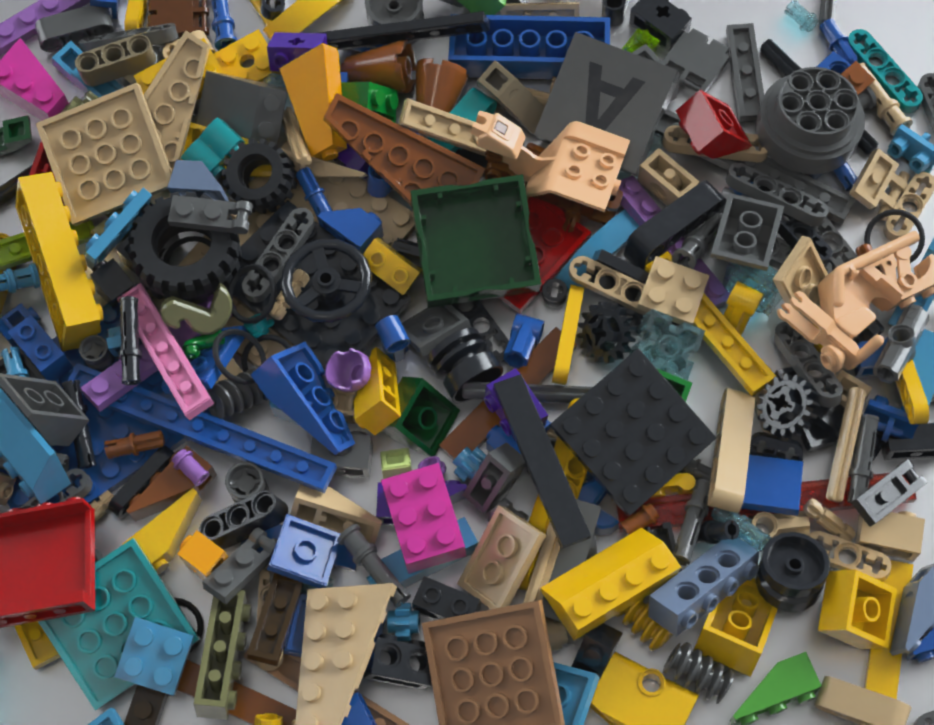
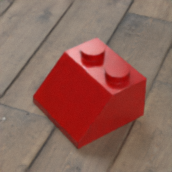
(711, 126)

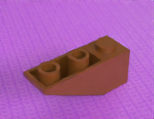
(166, 489)

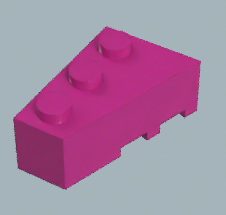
(29, 84)

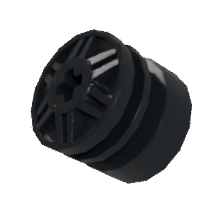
(463, 360)

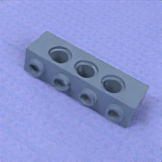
(703, 585)

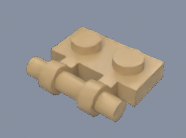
(875, 178)

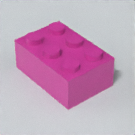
(423, 518)

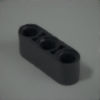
(231, 517)

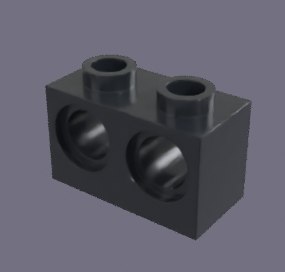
(442, 601)
(399, 670)

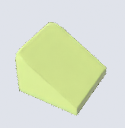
(395, 462)

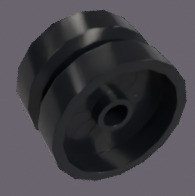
(792, 571)

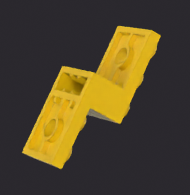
(226, 61)

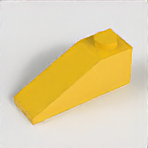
(378, 400)
(166, 531)

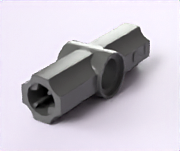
(901, 344)

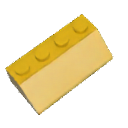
(610, 582)

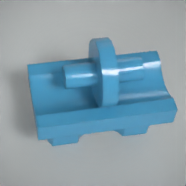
(913, 148)

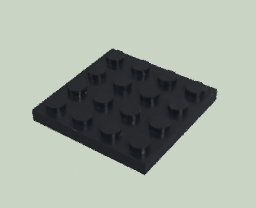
(632, 432)

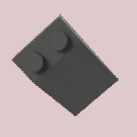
(244, 104)
(747, 231)
(46, 408)

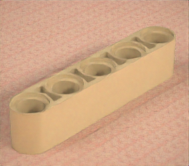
(731, 451)

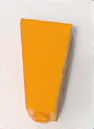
(311, 86)

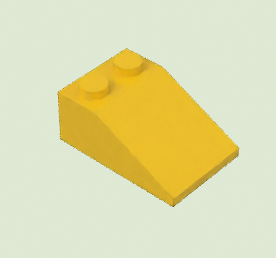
(738, 629)

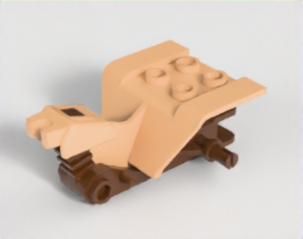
(572, 172)

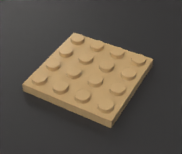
(105, 153)

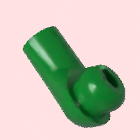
(194, 345)

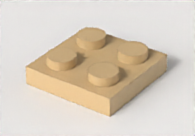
(673, 290)

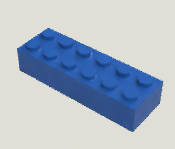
(524, 44)

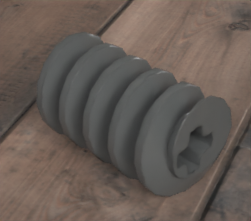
(234, 397)
(699, 671)

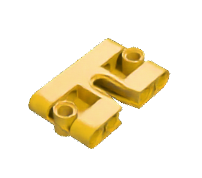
(624, 701)

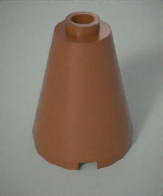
(384, 65)
(439, 84)

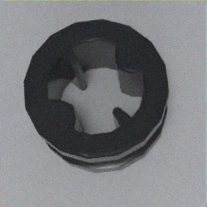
(561, 297)

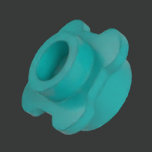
(260, 328)

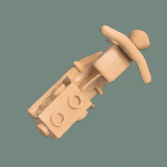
(847, 297)

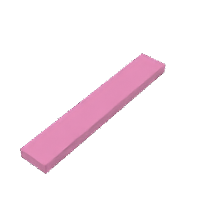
(169, 356)

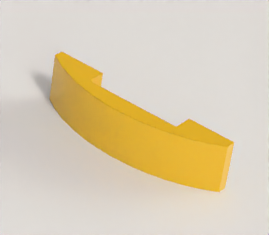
(299, 16)

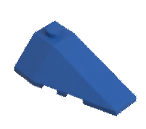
(297, 388)

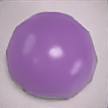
(348, 370)

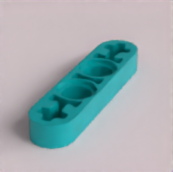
(888, 68)

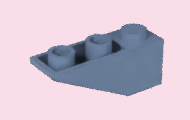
(915, 612)

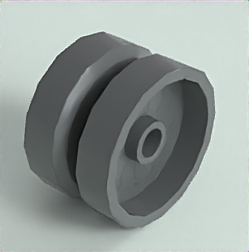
(393, 11)

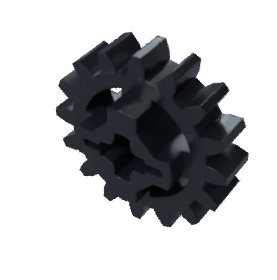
(604, 333)
(786, 420)

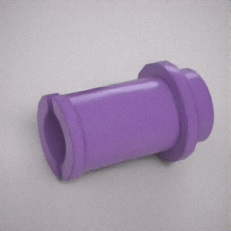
(190, 467)

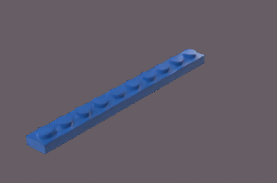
(219, 435)

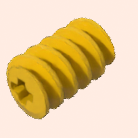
(639, 615)

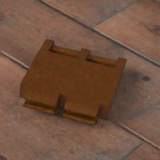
(182, 13)

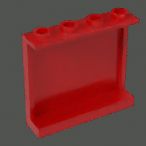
(47, 562)

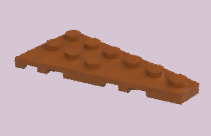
(397, 153)

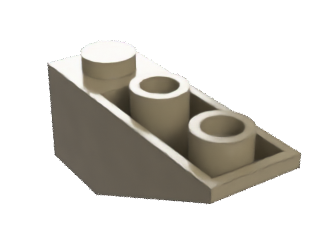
(511, 95)

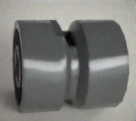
(244, 481)

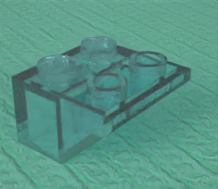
(756, 279)

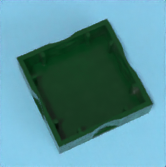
(475, 241)

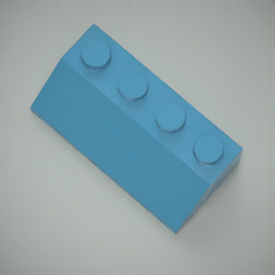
(28, 454)

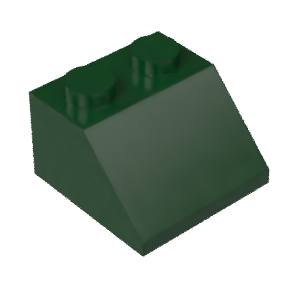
(424, 416)

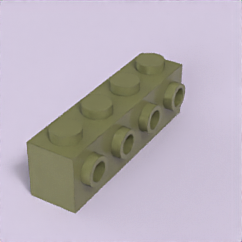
(220, 657)

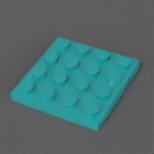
(95, 640)

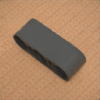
(72, 26)

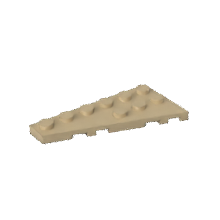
(174, 96)
(337, 648)

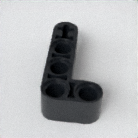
(673, 224)

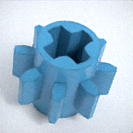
(468, 463)
(403, 622)

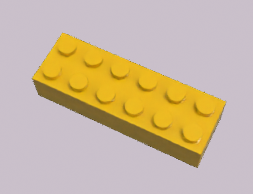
(57, 260)

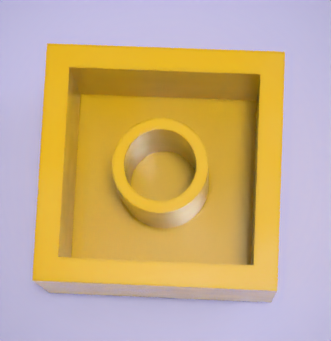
(857, 609)

